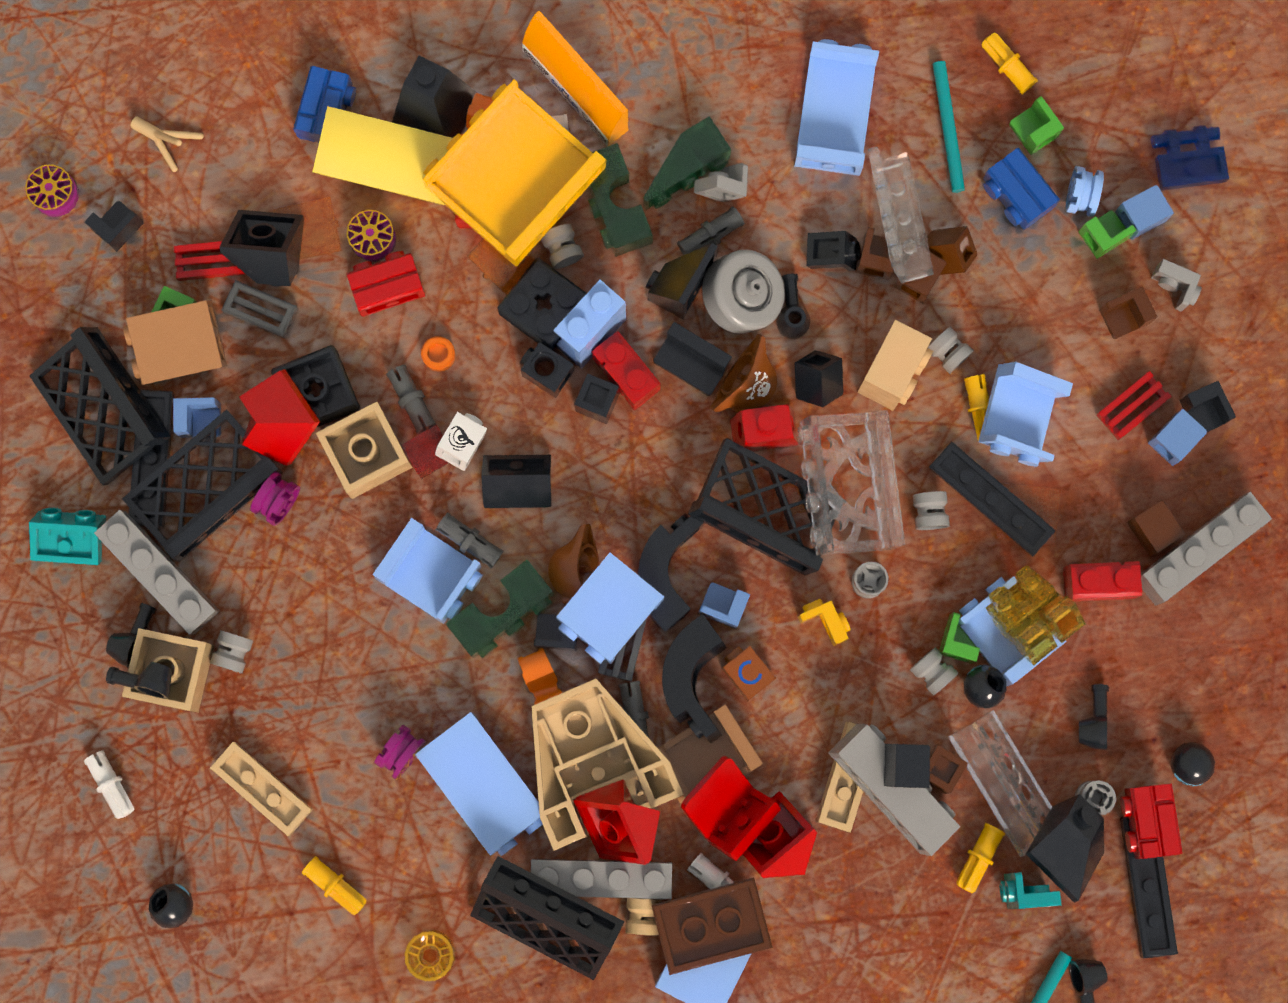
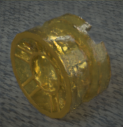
(425, 969)

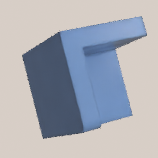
(1145, 211)
(193, 415)
(1177, 437)
(724, 605)

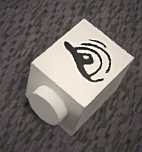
(461, 440)

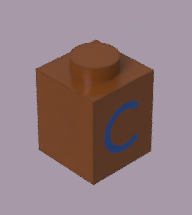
(747, 672)

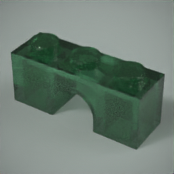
(623, 228)
(527, 595)

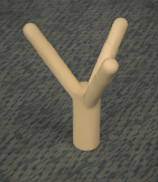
(167, 135)

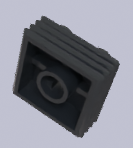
(521, 304)
(327, 370)

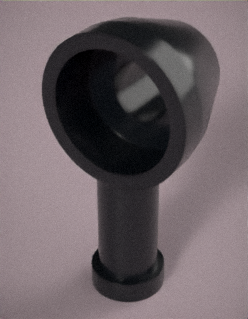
(792, 306)
(121, 644)
(153, 680)
(1094, 729)
(1087, 977)

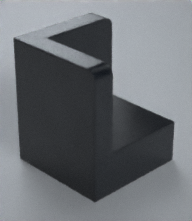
(116, 225)
(819, 378)
(597, 398)
(1209, 406)
(550, 636)
(907, 766)

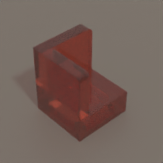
(422, 452)

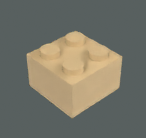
(891, 373)
(364, 450)
(185, 658)

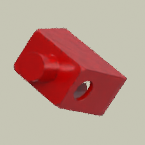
(765, 428)

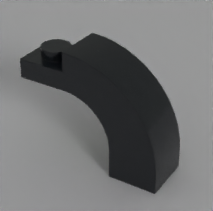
(654, 569)
(682, 666)

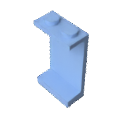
(836, 107)
(481, 785)

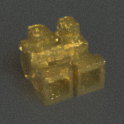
(1032, 614)

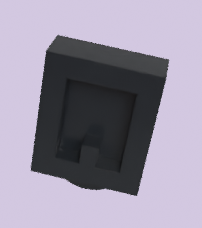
(832, 250)

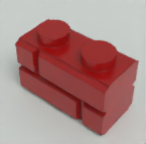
(385, 283)
(626, 370)
(1102, 581)
(1151, 821)

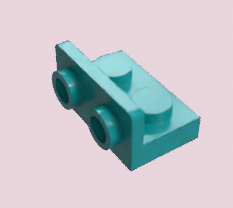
(66, 536)
(1023, 896)

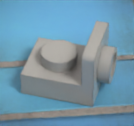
(724, 185)
(1175, 278)

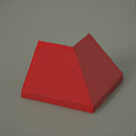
(279, 418)
(617, 824)
(784, 843)

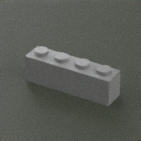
(1203, 548)
(157, 572)
(911, 810)
(607, 878)

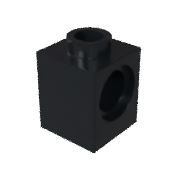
(557, 379)

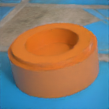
(438, 354)

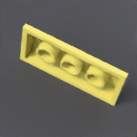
(377, 153)

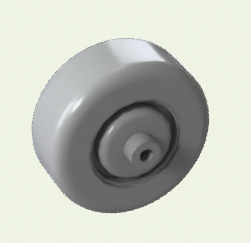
(743, 291)

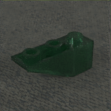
(692, 156)

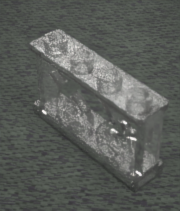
(878, 445)

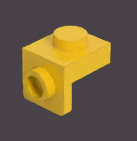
(834, 624)

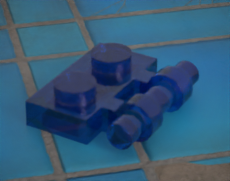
(1190, 167)

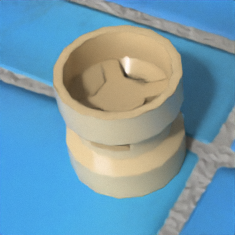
(641, 908)

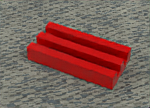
(180, 262)
(1155, 387)

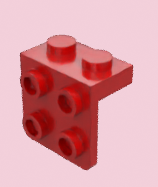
(729, 809)

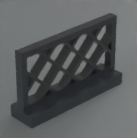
(114, 383)
(214, 513)
(747, 529)
(560, 911)

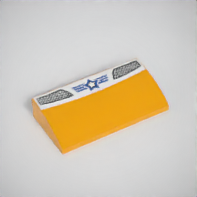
(575, 80)

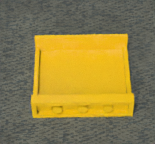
(512, 173)

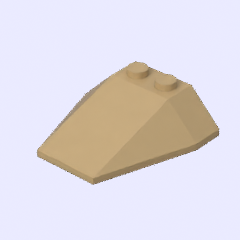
(586, 744)

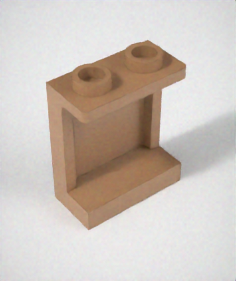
(175, 342)
(695, 757)

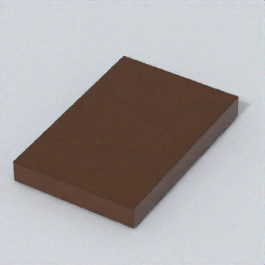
(711, 926)

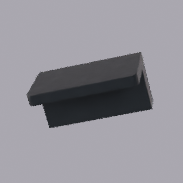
(692, 359)
(516, 481)

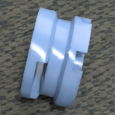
(1084, 191)

